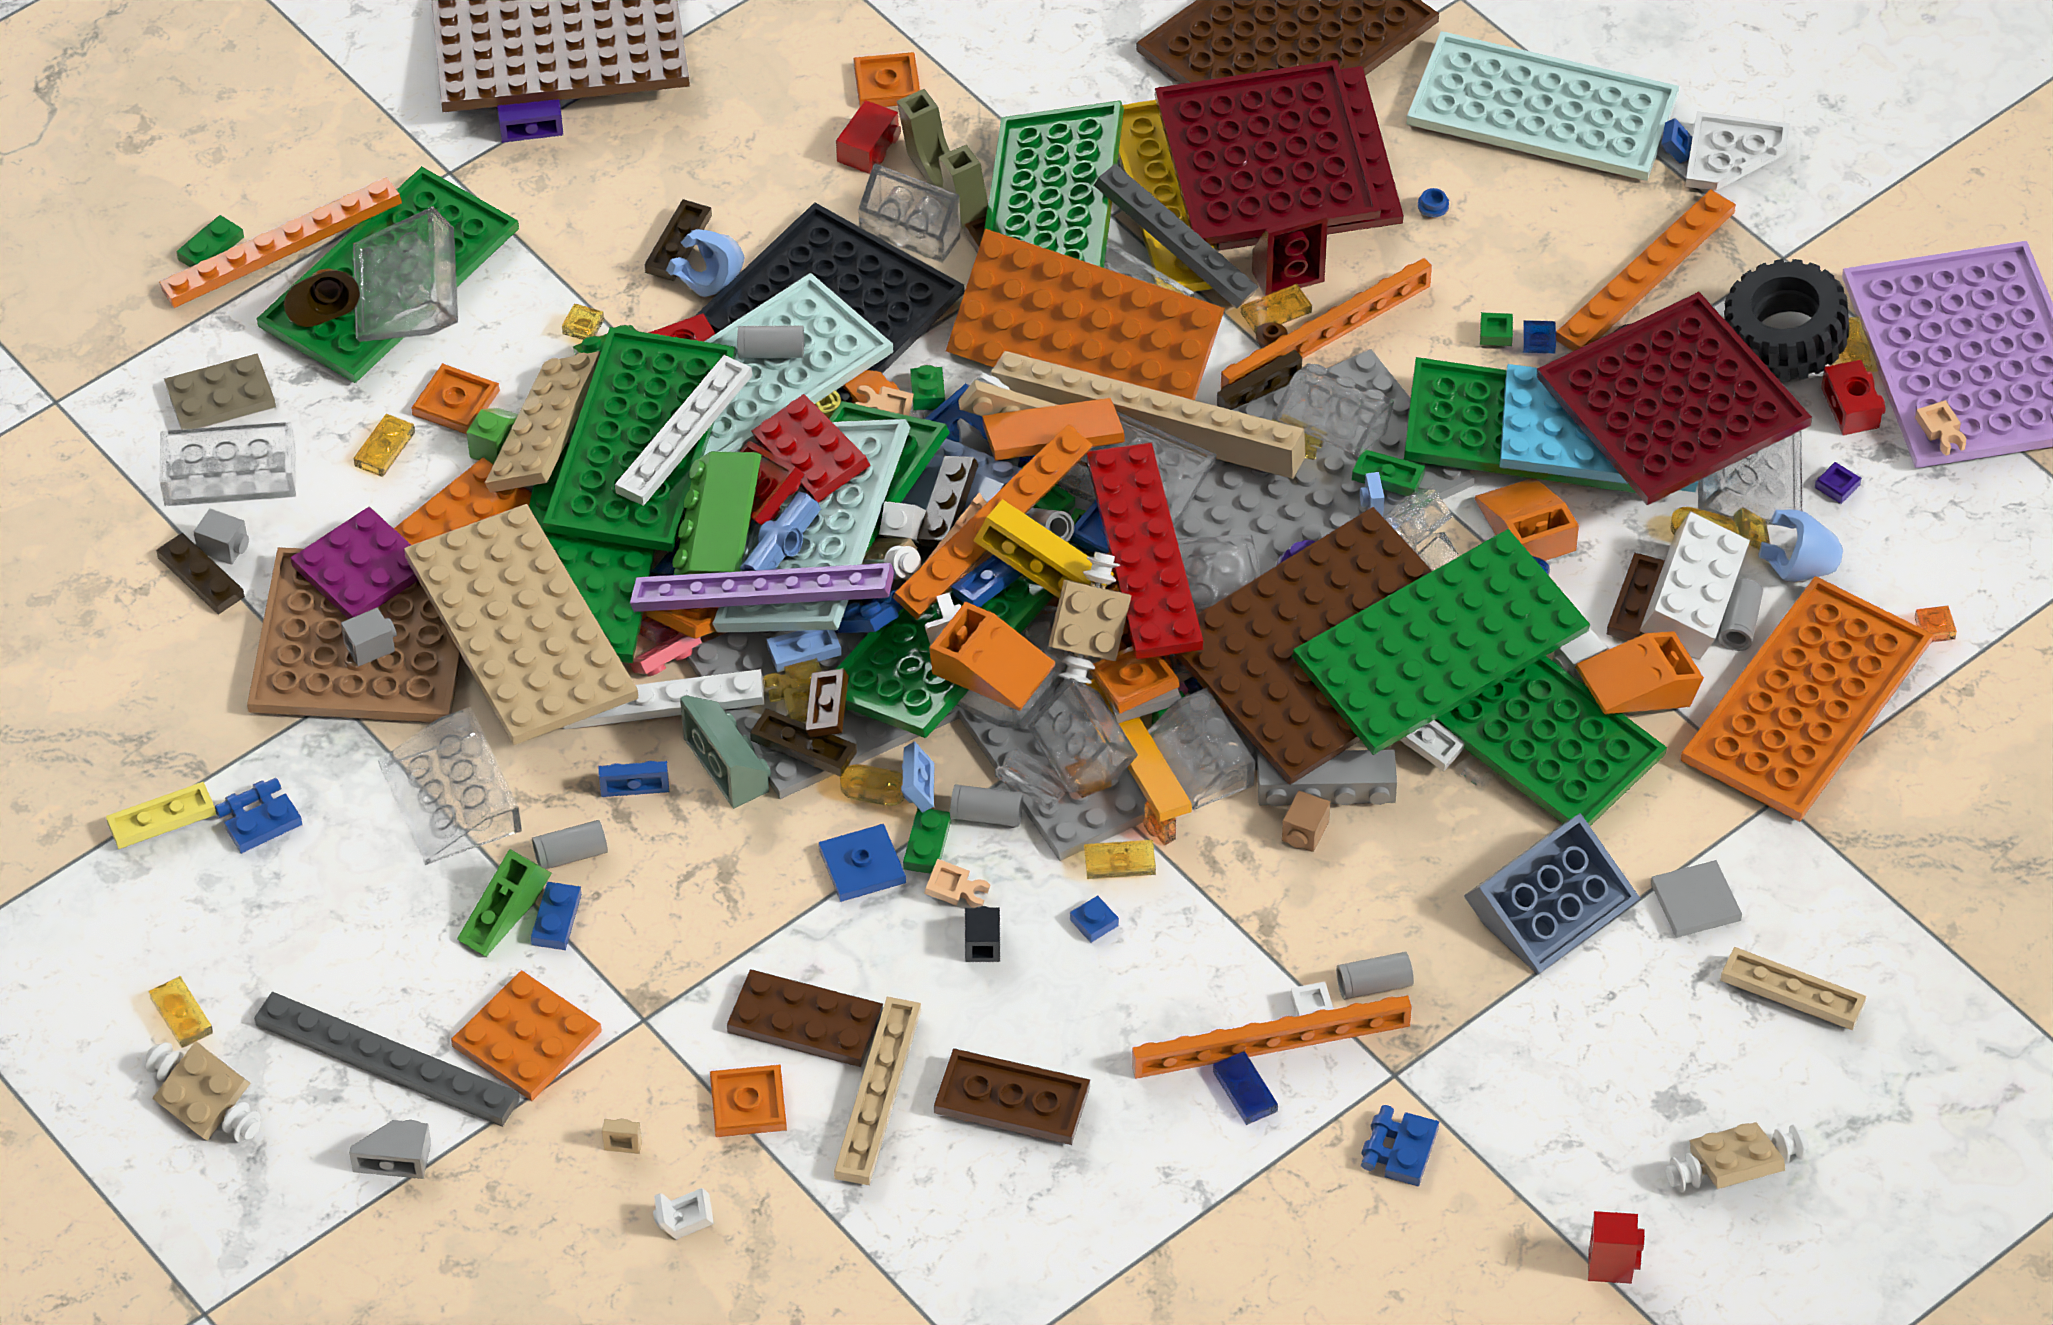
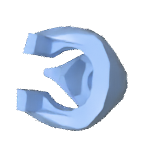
(722, 259)
(1815, 551)

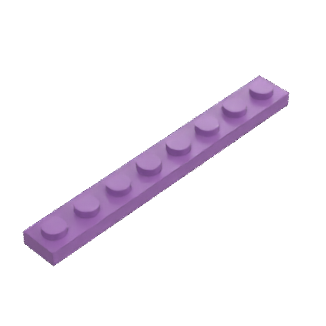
(762, 587)

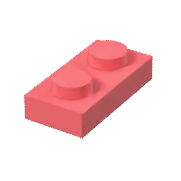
(654, 659)

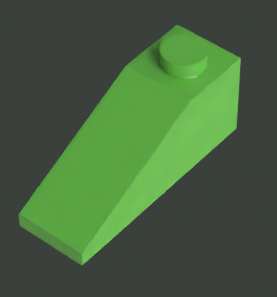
(504, 902)

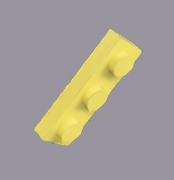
(160, 815)

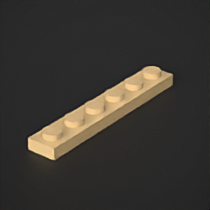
(877, 1091)

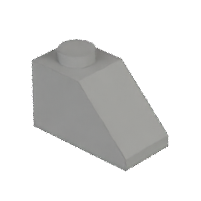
(393, 1150)

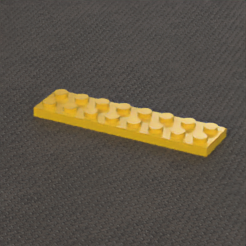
(1148, 161)

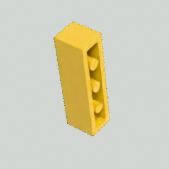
(1032, 549)

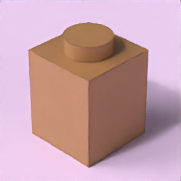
(1306, 821)

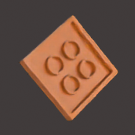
(526, 1035)

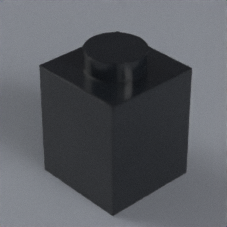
(982, 934)

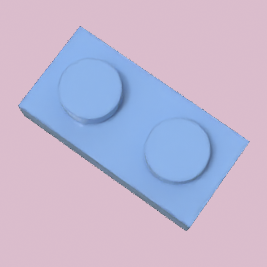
(803, 646)
(918, 777)

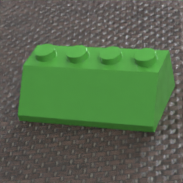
(717, 513)

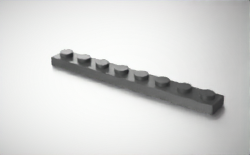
(387, 1058)

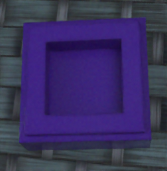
(1838, 482)

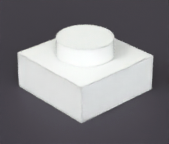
(1310, 998)

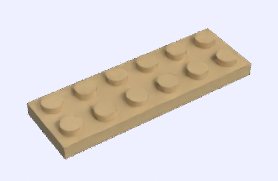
(543, 423)

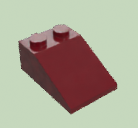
(1291, 254)

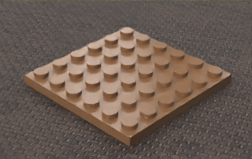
(311, 673)

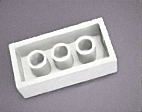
(1696, 583)

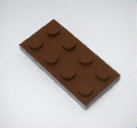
(805, 1018)
(1012, 1096)

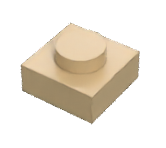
(622, 1135)

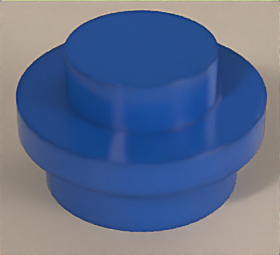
(1433, 203)

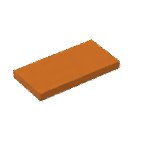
(1030, 430)

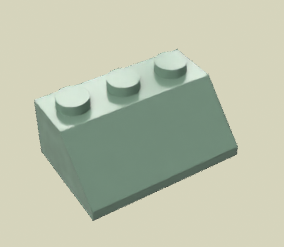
(723, 750)

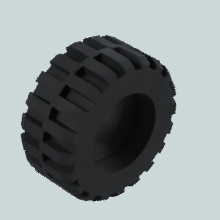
(1790, 289)

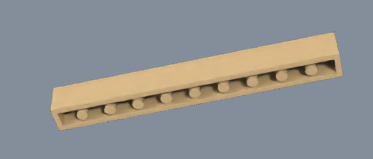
(1228, 433)

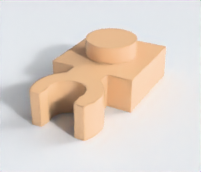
(887, 399)
(1941, 423)
(950, 883)

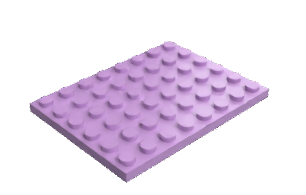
(1965, 333)

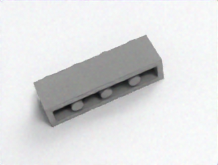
(1343, 780)

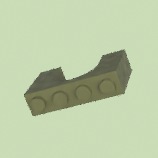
(950, 170)

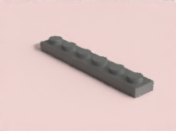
(1175, 236)

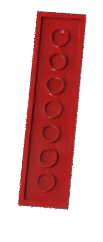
(1147, 549)

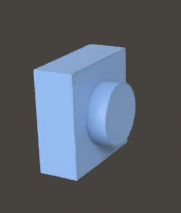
(1372, 493)

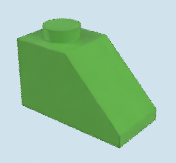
(489, 433)

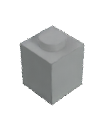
(221, 536)
(368, 636)

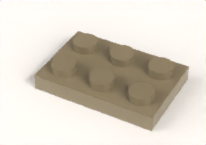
(220, 392)

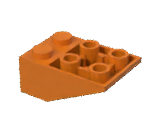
(1533, 516)
(989, 657)
(1642, 675)

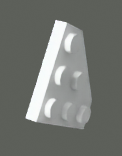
(1731, 148)

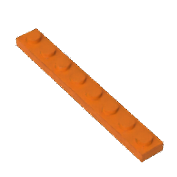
(280, 242)
(1646, 271)
(1338, 320)
(1021, 492)
(1271, 1036)

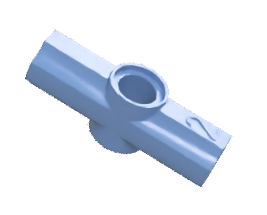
(783, 535)

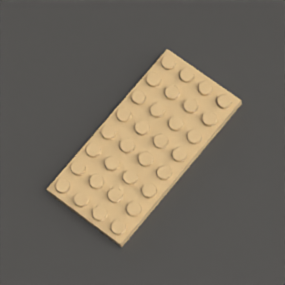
(521, 624)

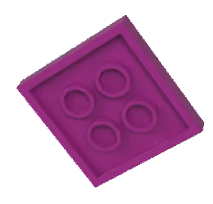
(357, 564)

